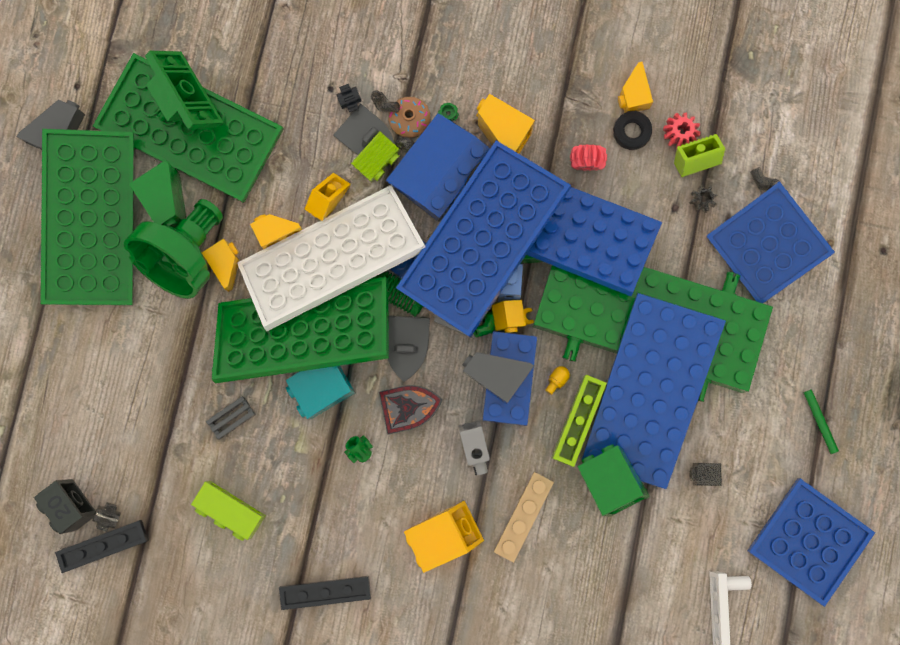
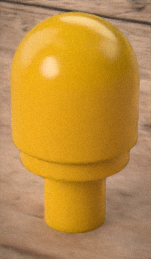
(557, 379)

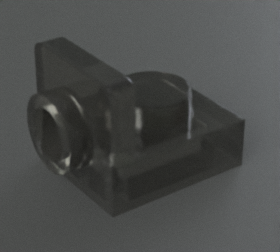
(706, 474)

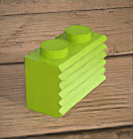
(699, 155)
(376, 157)

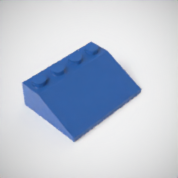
(437, 166)

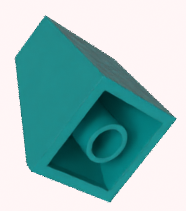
(319, 390)

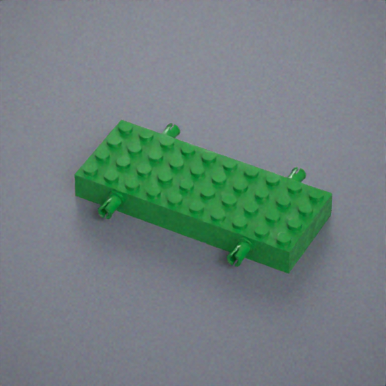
(599, 315)

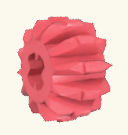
(673, 132)
(588, 157)

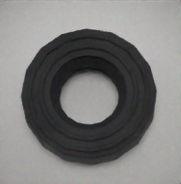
(639, 119)

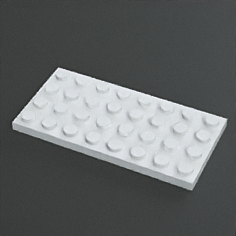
(330, 257)

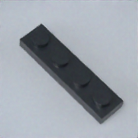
(101, 546)
(325, 592)

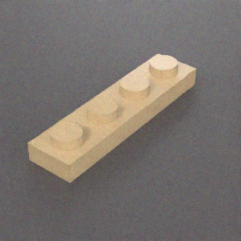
(523, 517)

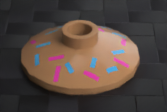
(411, 126)

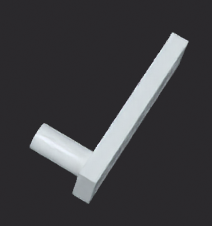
(719, 588)

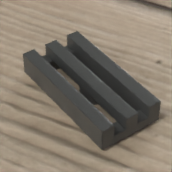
(214, 428)

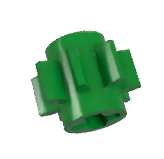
(358, 449)

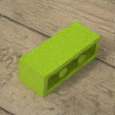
(227, 511)

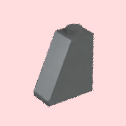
(57, 116)
(497, 374)

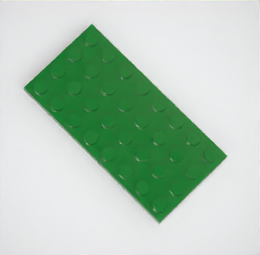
(219, 157)
(86, 217)
(332, 334)

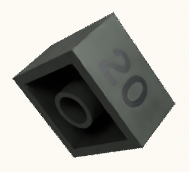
(64, 506)

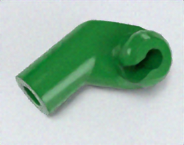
(488, 326)

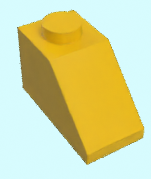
(636, 91)
(326, 196)
(273, 229)
(223, 262)

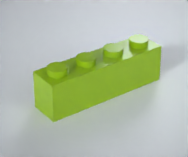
(578, 420)

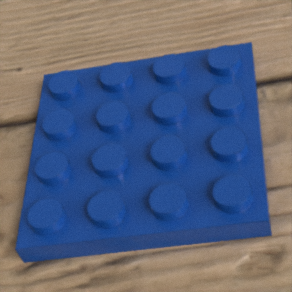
(770, 243)
(811, 542)

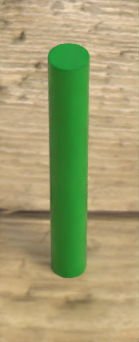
(821, 422)

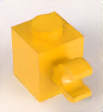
(510, 316)

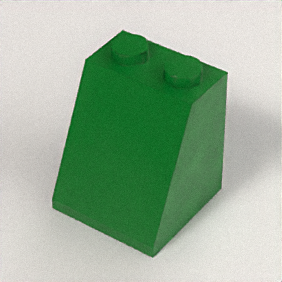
(161, 194)
(612, 480)

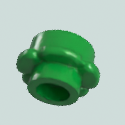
(449, 107)

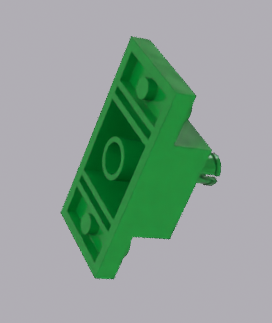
(180, 92)

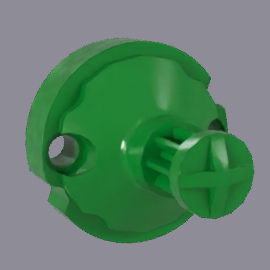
(172, 255)

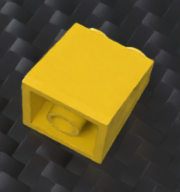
(504, 123)
(443, 537)

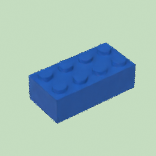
(517, 409)

